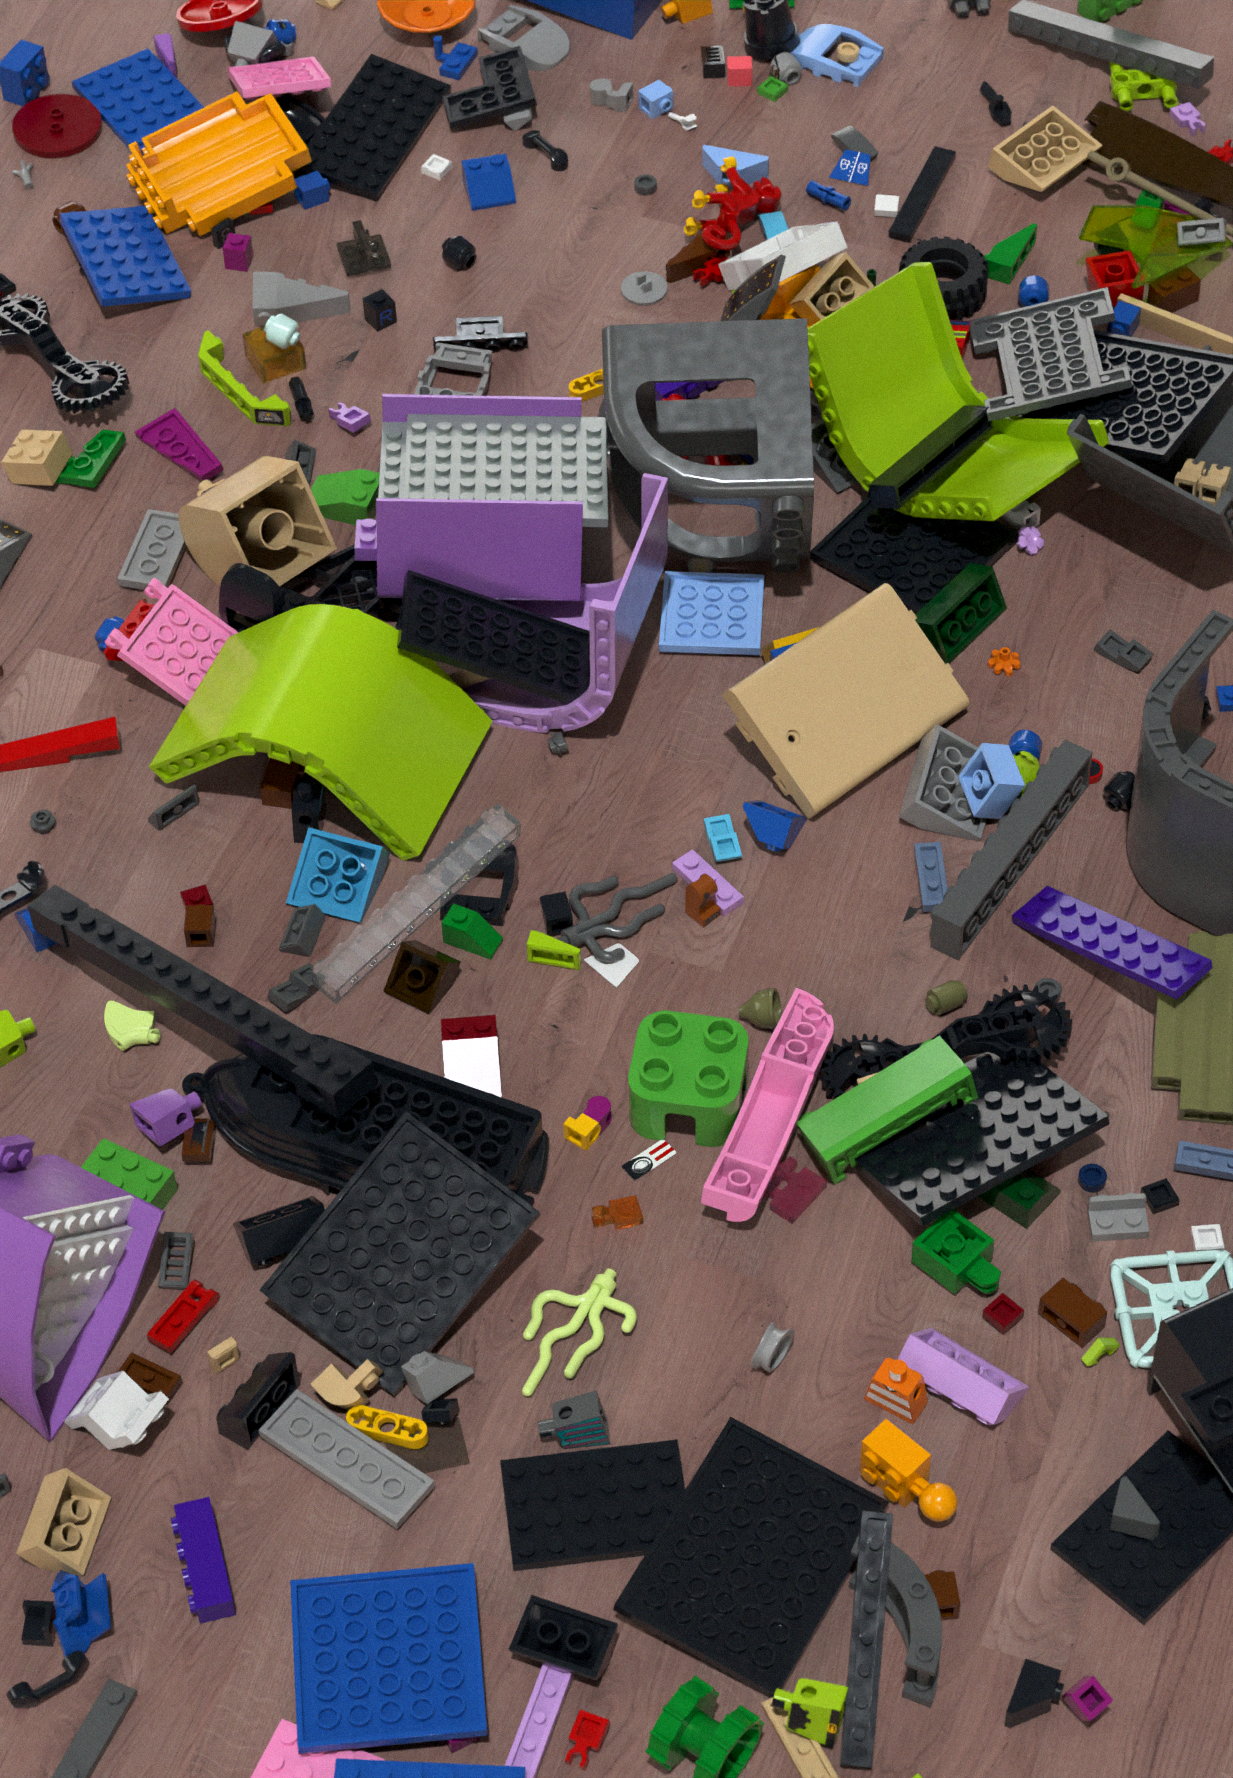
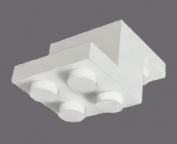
(117, 1411)

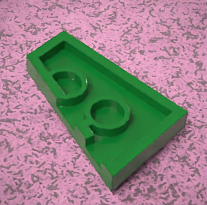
(93, 461)

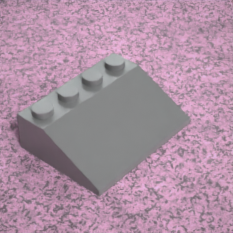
(934, 791)

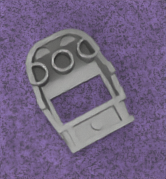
(541, 46)
(456, 358)

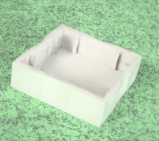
(800, 244)

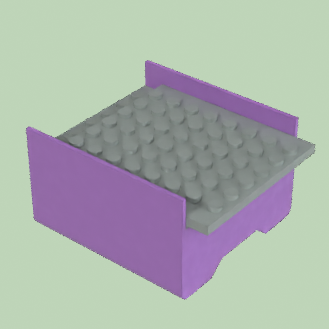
(486, 494)

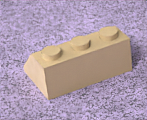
(831, 289)
(64, 1523)

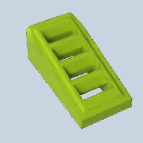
(552, 951)

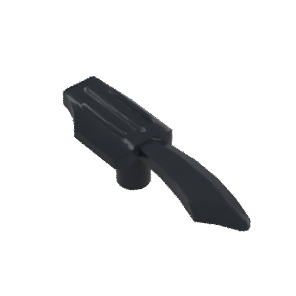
(998, 107)

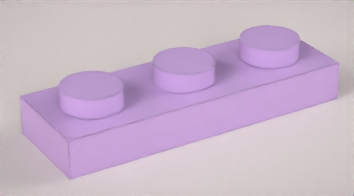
(690, 869)

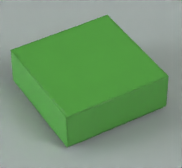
(772, 89)

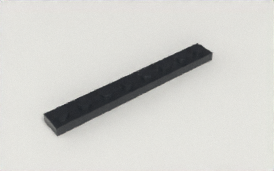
(866, 1639)

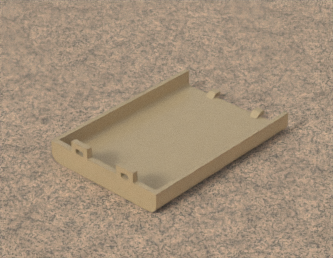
(848, 698)

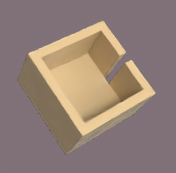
(37, 457)

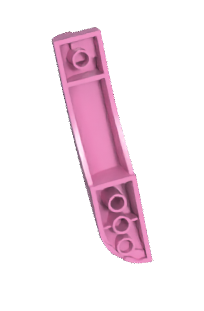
(770, 1108)

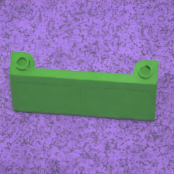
(885, 1105)

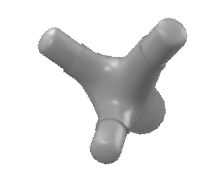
(25, 174)

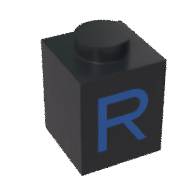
(379, 310)

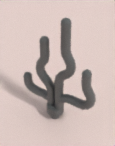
(588, 929)

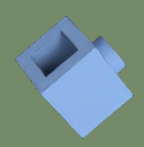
(655, 99)

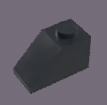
(1033, 1693)

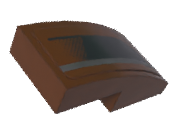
(199, 1140)

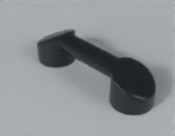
(558, 157)
(23, 1696)

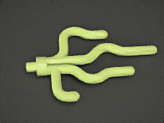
(594, 1301)

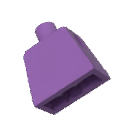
(165, 1114)

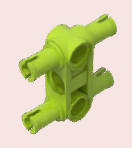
(1136, 84)

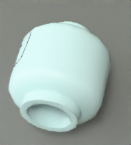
(282, 331)

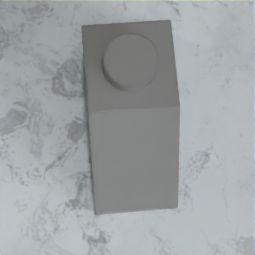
(433, 1374)

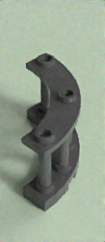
(918, 1621)

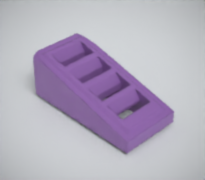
(165, 51)

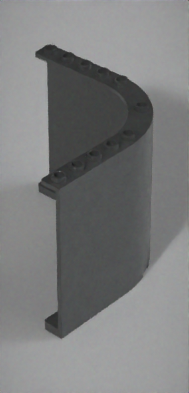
(1152, 481)
(1178, 810)

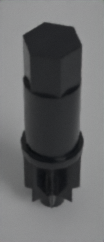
(301, 399)

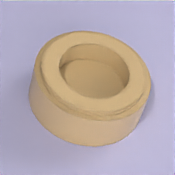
(848, 52)

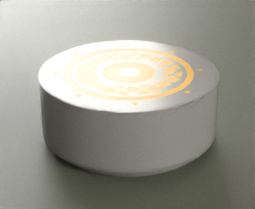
(700, 565)

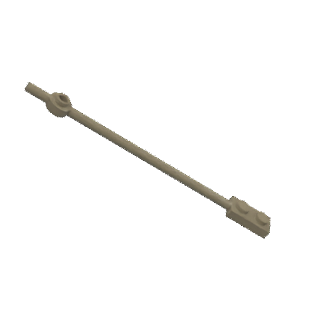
(1111, 167)

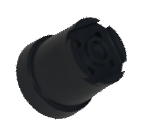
(769, 28)

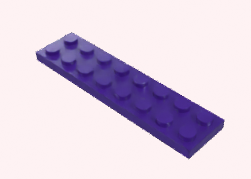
(1112, 942)

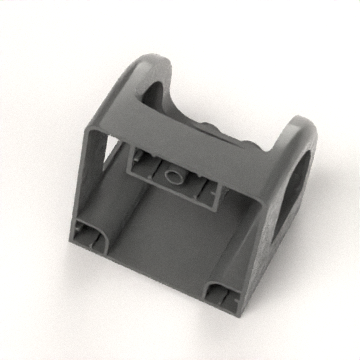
(769, 427)

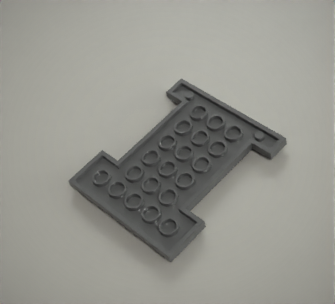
(1049, 353)

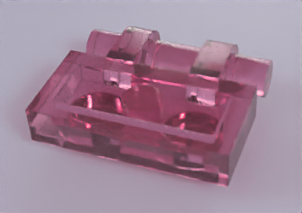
(797, 1194)

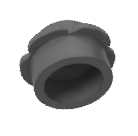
(558, 743)
(42, 821)

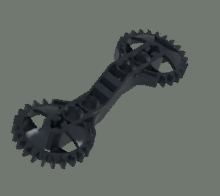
(64, 369)
(997, 1029)

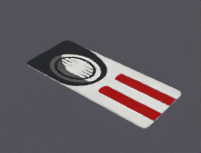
(648, 1159)

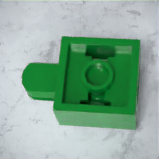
(957, 1254)

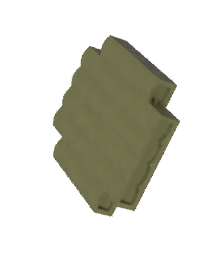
(1197, 1037)

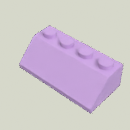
(962, 1376)

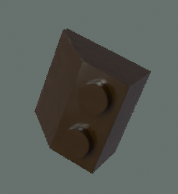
(421, 975)

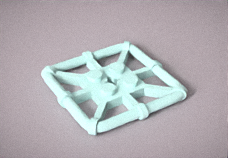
(1161, 1296)

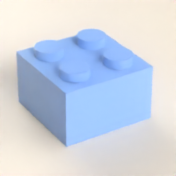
(991, 781)

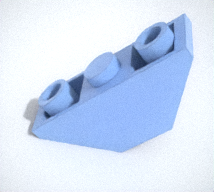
(749, 165)

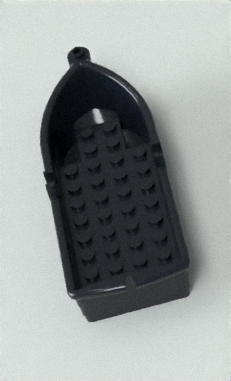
(281, 1129)

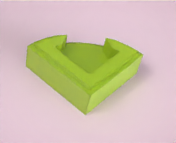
(1099, 1348)

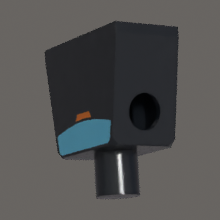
(311, 802)

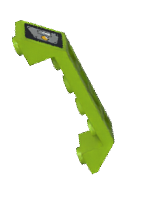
(267, 412)

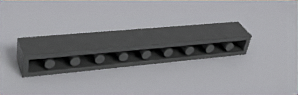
(1111, 44)

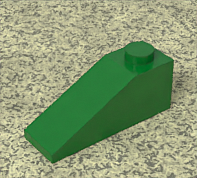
(1009, 255)

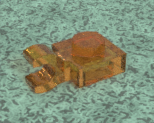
(622, 1212)

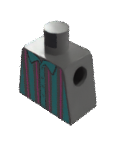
(577, 1422)

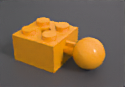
(903, 1472)

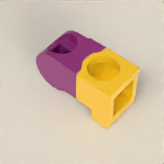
(589, 1124)

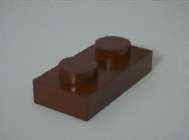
(151, 1376)

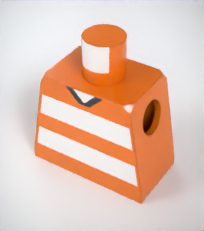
(898, 1390)

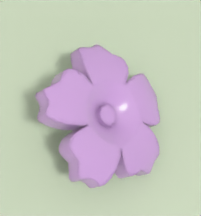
(1030, 539)

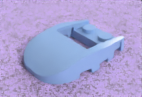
(820, 39)

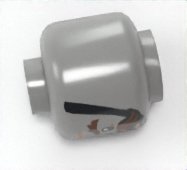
(786, 68)

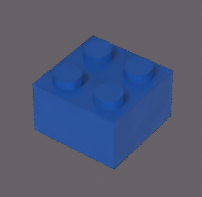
(23, 73)

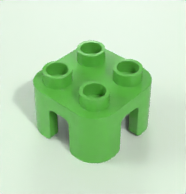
(691, 1069)

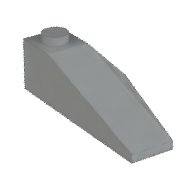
(294, 299)

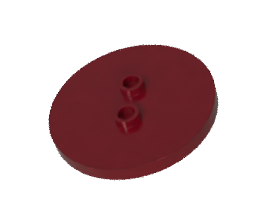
(57, 125)

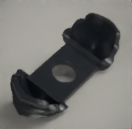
(29, 883)

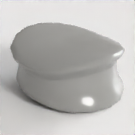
(772, 1348)

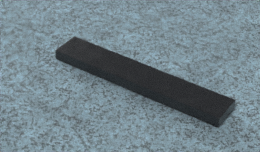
(922, 194)

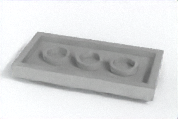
(154, 551)

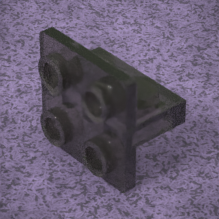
(364, 252)

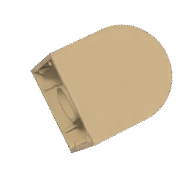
(257, 519)

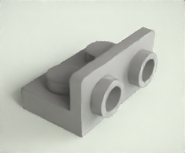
(1117, 1217)

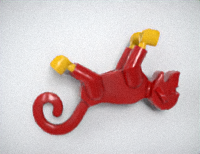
(736, 207)

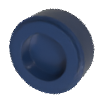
(1092, 1178)

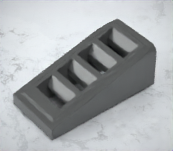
(176, 1239)

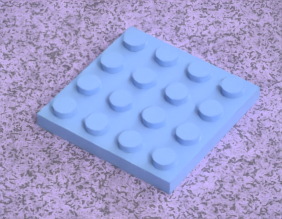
(711, 613)

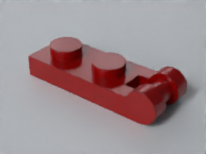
(182, 1316)

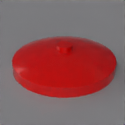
(215, 14)

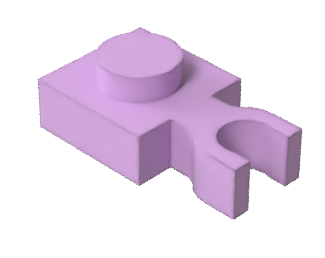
(1187, 116)

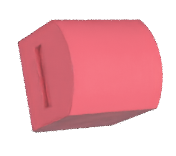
(739, 71)

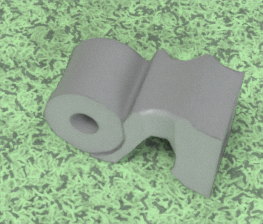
(603, 93)

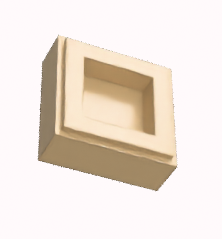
(223, 1355)

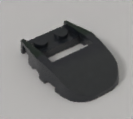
(250, 594)
(492, 908)

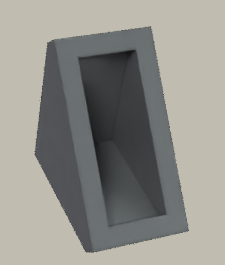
(1132, 1513)

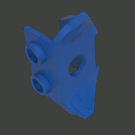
(88, 1602)

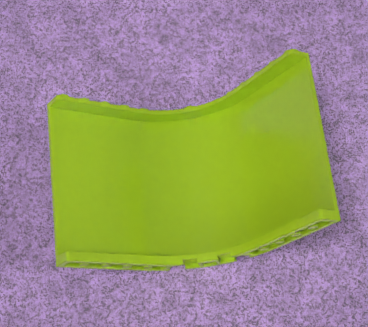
(895, 373)
(347, 706)

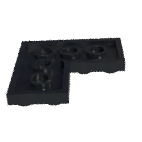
(505, 90)

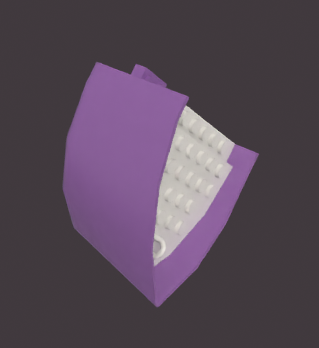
(66, 1278)

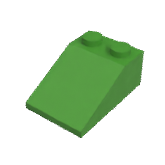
(347, 495)

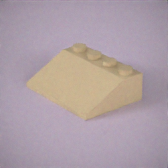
(1042, 151)

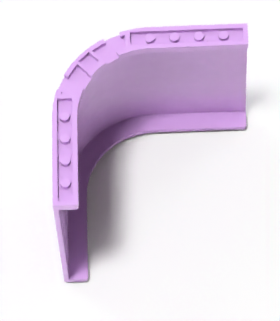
(612, 617)

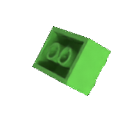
(132, 1173)

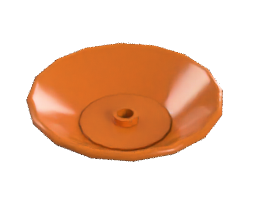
(425, 15)

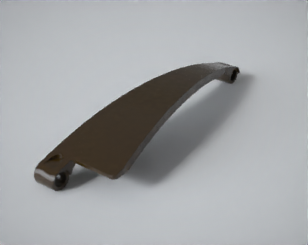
(1160, 155)

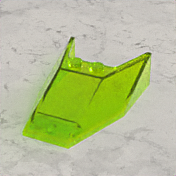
(1150, 237)

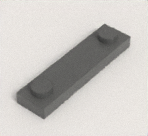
(96, 1731)

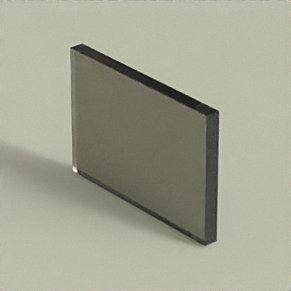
(444, 1448)

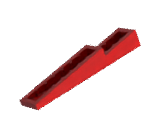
(58, 745)

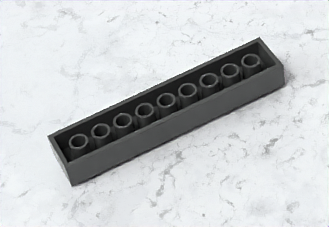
(1010, 849)

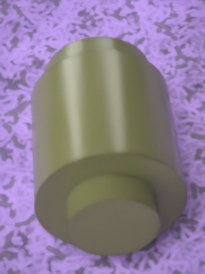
(946, 997)

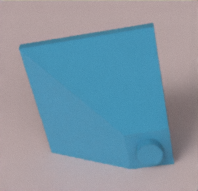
(337, 874)

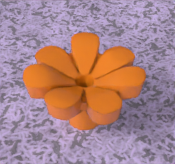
(1004, 661)

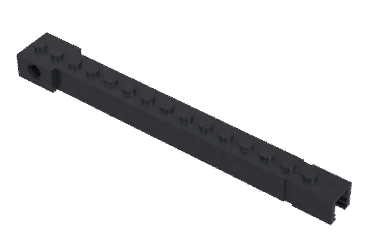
(322, 1071)

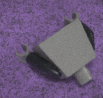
(253, 45)

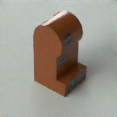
(701, 900)

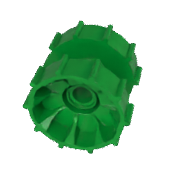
(689, 1727)

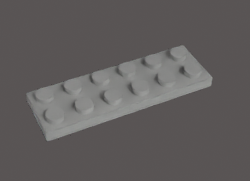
(347, 1458)

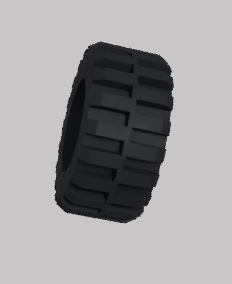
(957, 262)

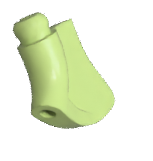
(129, 1026)

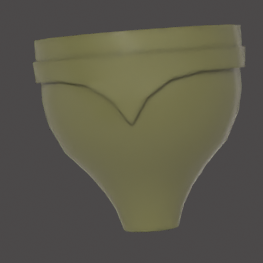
(763, 1008)

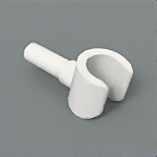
(686, 122)

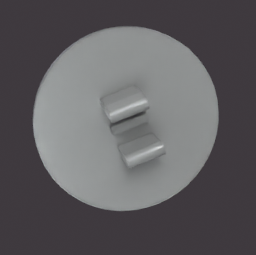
(644, 288)

